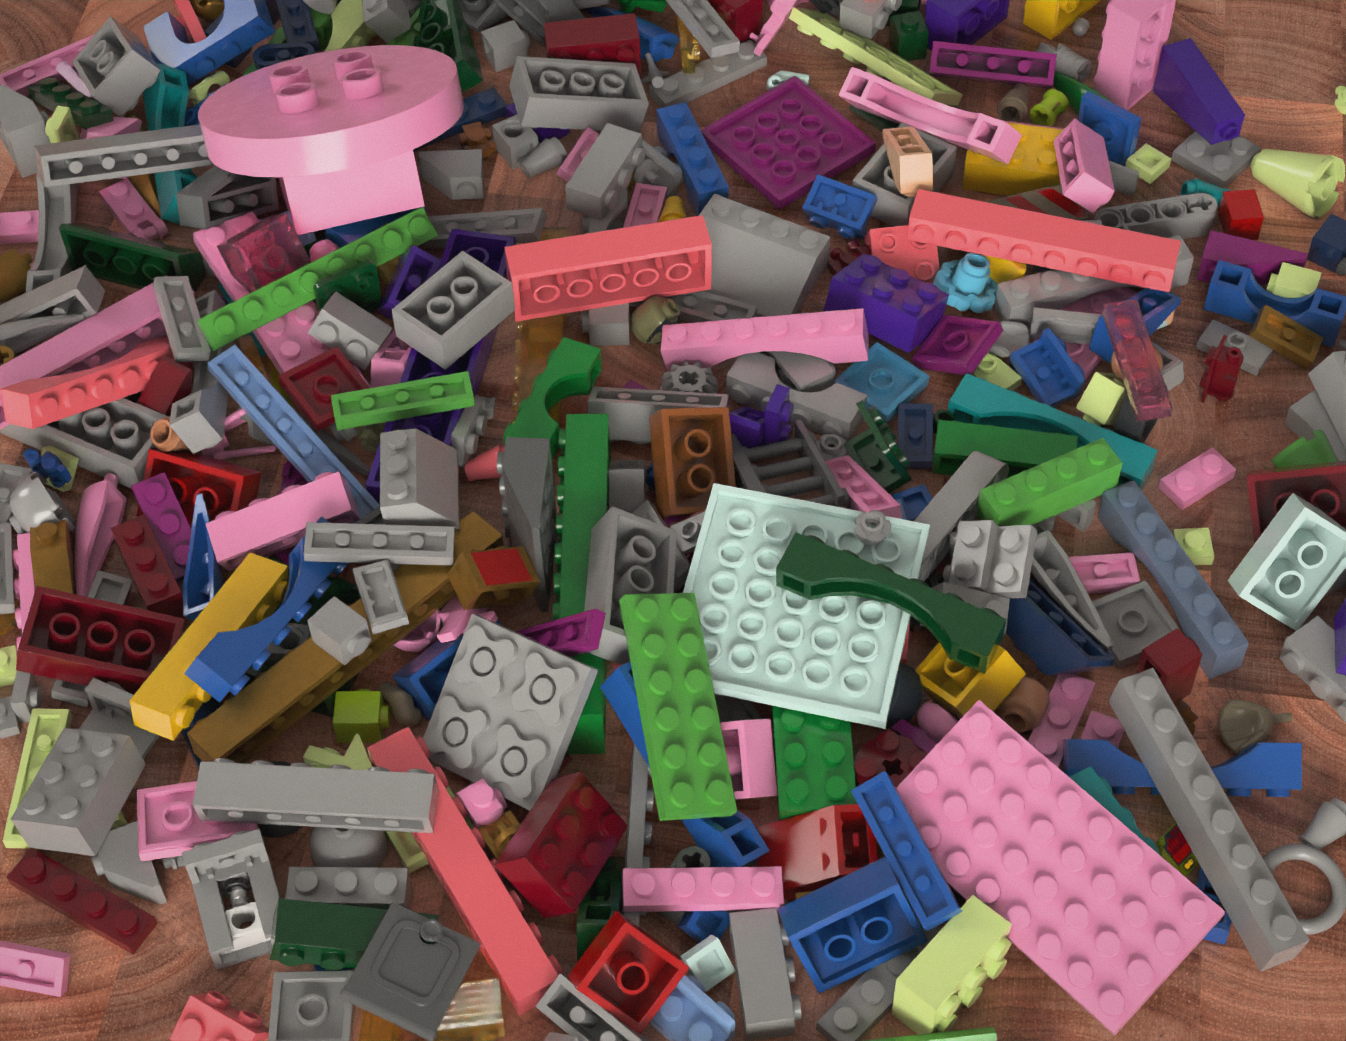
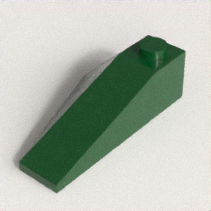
(446, 31)

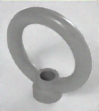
(1330, 869)

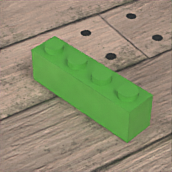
(1051, 486)

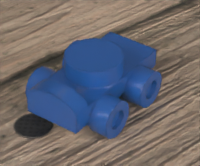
(48, 465)

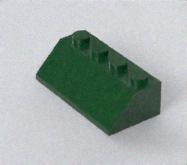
(128, 258)

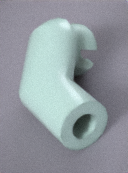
(782, 76)

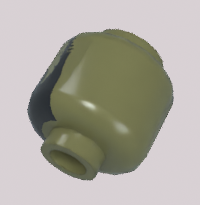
(651, 316)

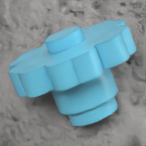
(968, 283)

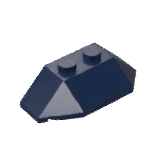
(1052, 636)

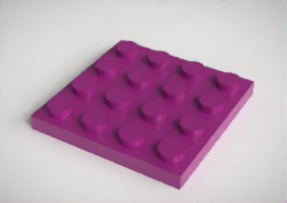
(786, 141)

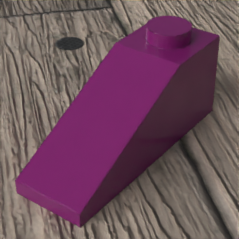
(1255, 255)

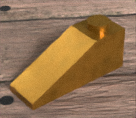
(53, 556)

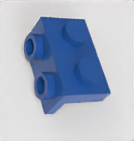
(1048, 370)

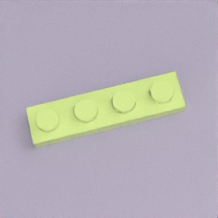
(42, 733)

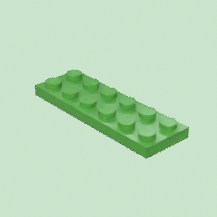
(677, 706)

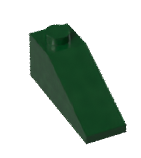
(599, 903)

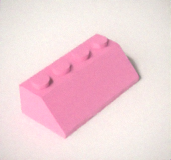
(1132, 48)

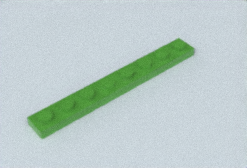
(297, 287)

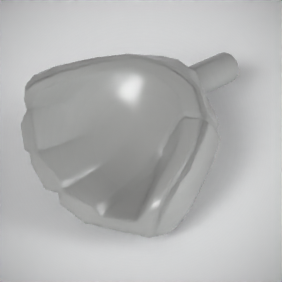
(1014, 336)

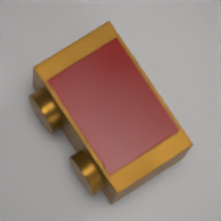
(493, 577)

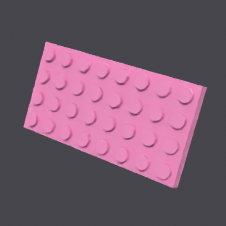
(1055, 864)

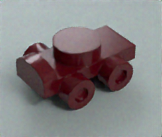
(841, 260)

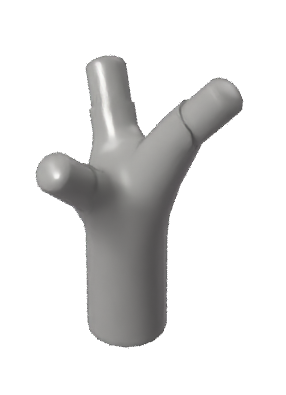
(654, 75)

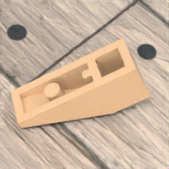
(909, 160)

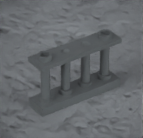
(811, 460)

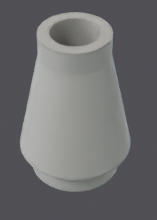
(545, 157)
(1326, 825)

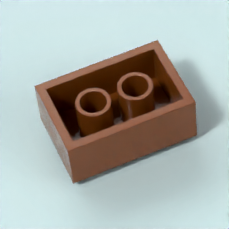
(688, 456)

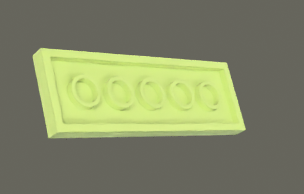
(876, 57)

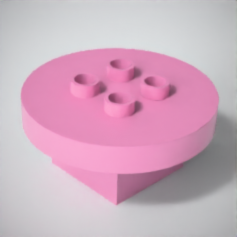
(336, 129)

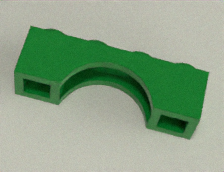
(569, 372)

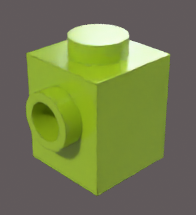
(360, 713)

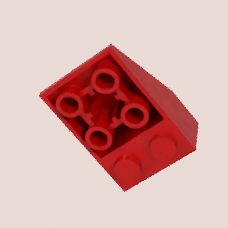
(818, 847)

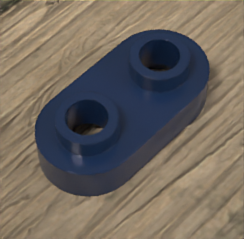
(276, 53)

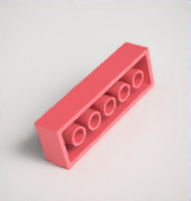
(609, 267)

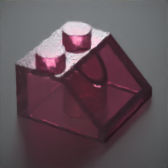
(264, 252)

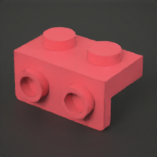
(213, 1019)

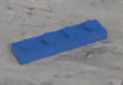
(906, 851)

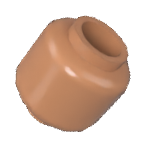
(1024, 705)

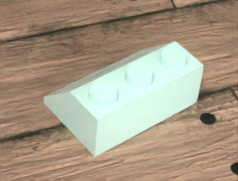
(1292, 563)

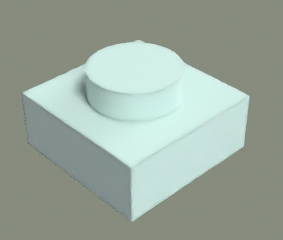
(708, 962)

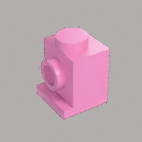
(482, 803)

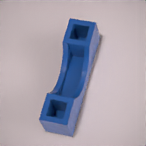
(683, 138)
(1239, 296)

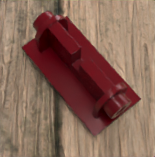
(1223, 371)

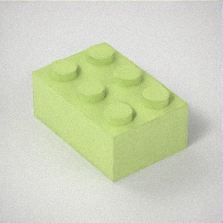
(952, 969)

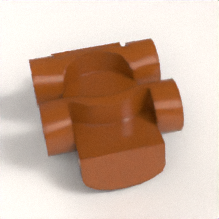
(476, 138)

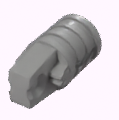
(1068, 61)

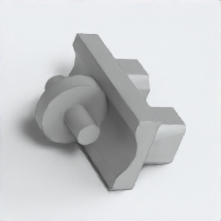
(658, 170)

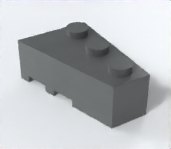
(534, 13)

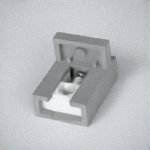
(229, 871)

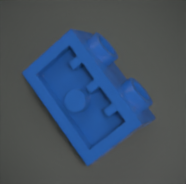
(839, 207)

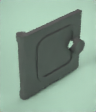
(407, 978)

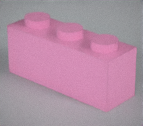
(1083, 166)

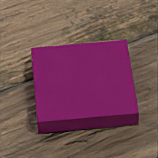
(957, 345)

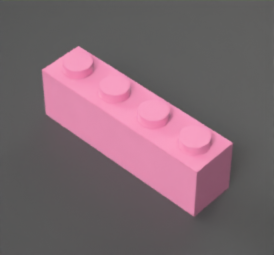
(280, 520)

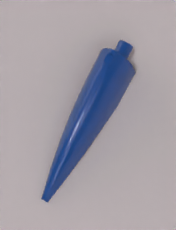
(652, 37)
(203, 572)

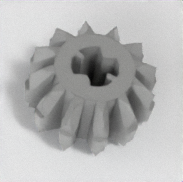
(689, 379)

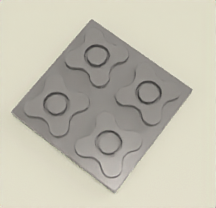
(507, 711)

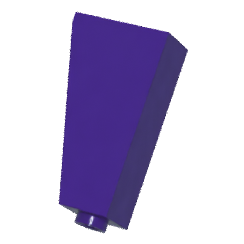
(1197, 93)

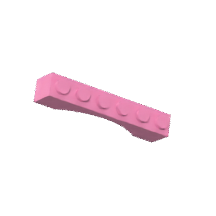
(960, 127)
(830, 335)

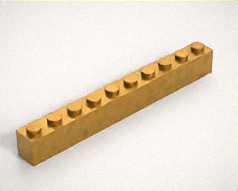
(311, 674)

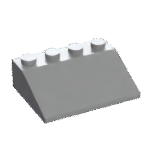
(762, 257)

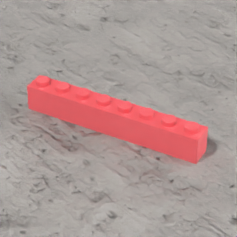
(1043, 240)
(475, 882)

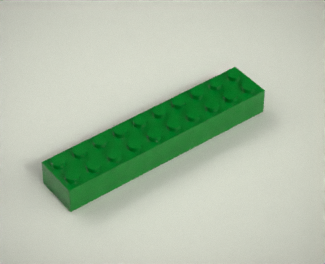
(582, 503)

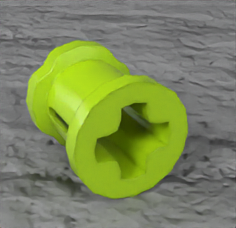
(1048, 108)

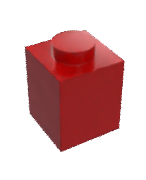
(1241, 214)

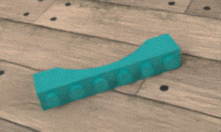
(164, 109)
(988, 404)

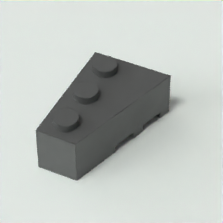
(224, 196)

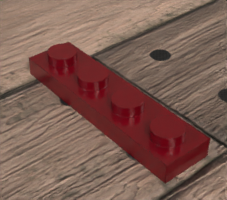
(82, 900)

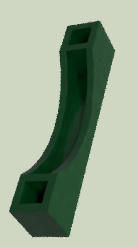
(819, 571)

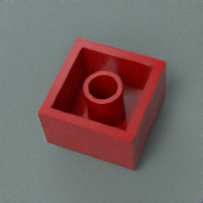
(628, 972)

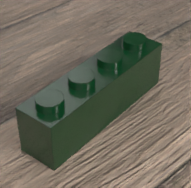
(324, 933)

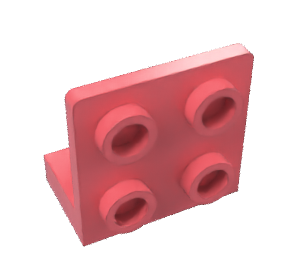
(895, 250)

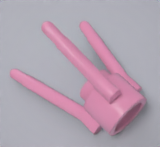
(218, 452)

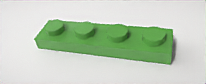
(402, 400)

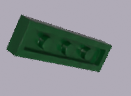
(84, 110)

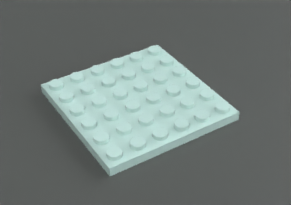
(783, 649)

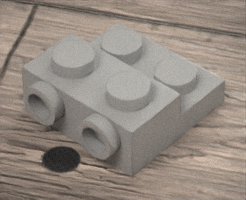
(992, 557)

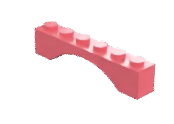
(57, 397)

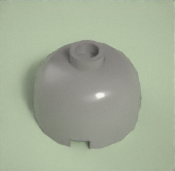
(36, 505)
(347, 847)

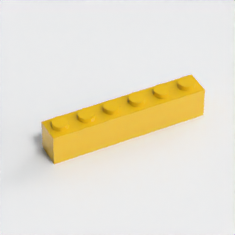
(170, 697)

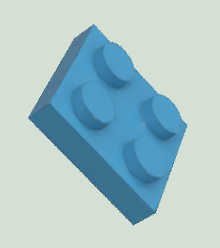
(885, 380)

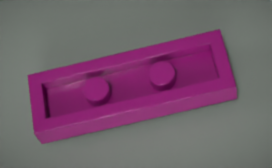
(166, 521)

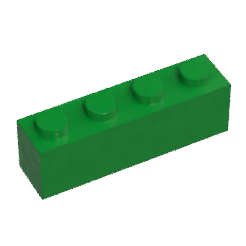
(1015, 447)

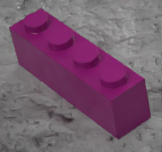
(992, 64)

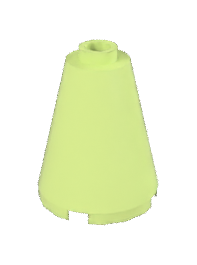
(1300, 178)

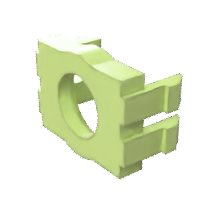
(200, 91)

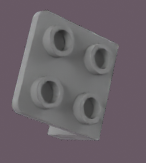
(114, 715)

